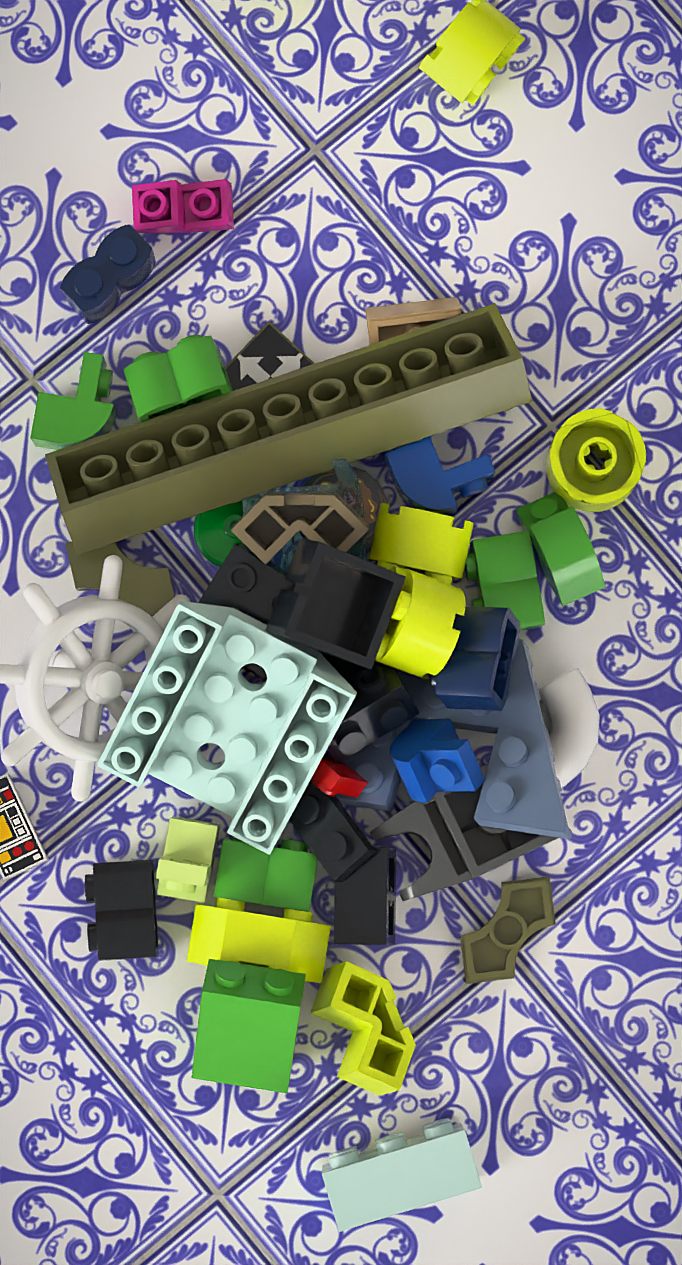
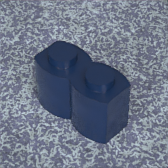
(98, 281)
(481, 662)

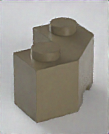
(281, 514)

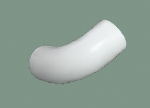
(573, 723)

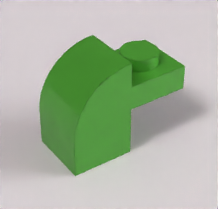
(70, 420)
(562, 547)

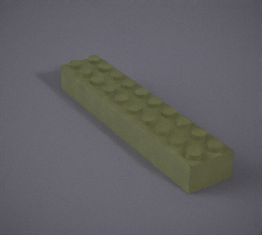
(355, 410)

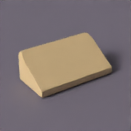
(398, 319)

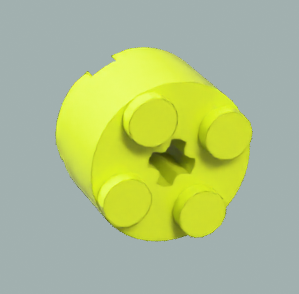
(470, 48)
(608, 438)
(421, 542)
(421, 625)

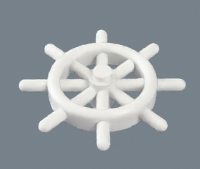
(92, 677)

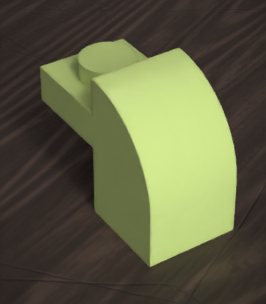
(187, 859)

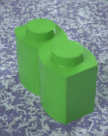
(177, 378)
(506, 576)
(274, 880)

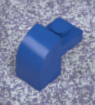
(426, 485)
(434, 759)

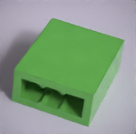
(248, 1025)

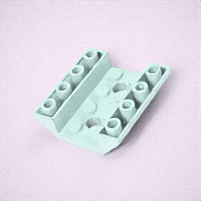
(199, 696)

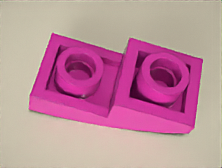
(182, 207)

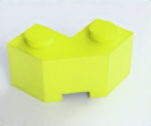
(259, 939)
(379, 1041)

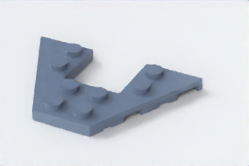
(521, 775)

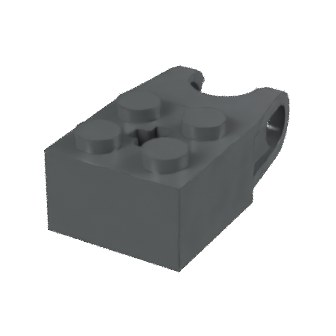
(456, 842)

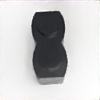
(123, 909)

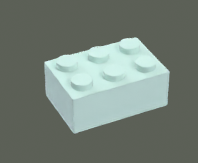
(400, 1174)

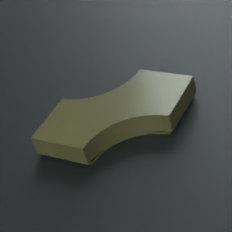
(139, 585)
(493, 949)

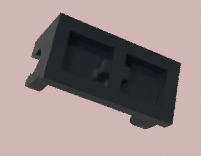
(367, 902)

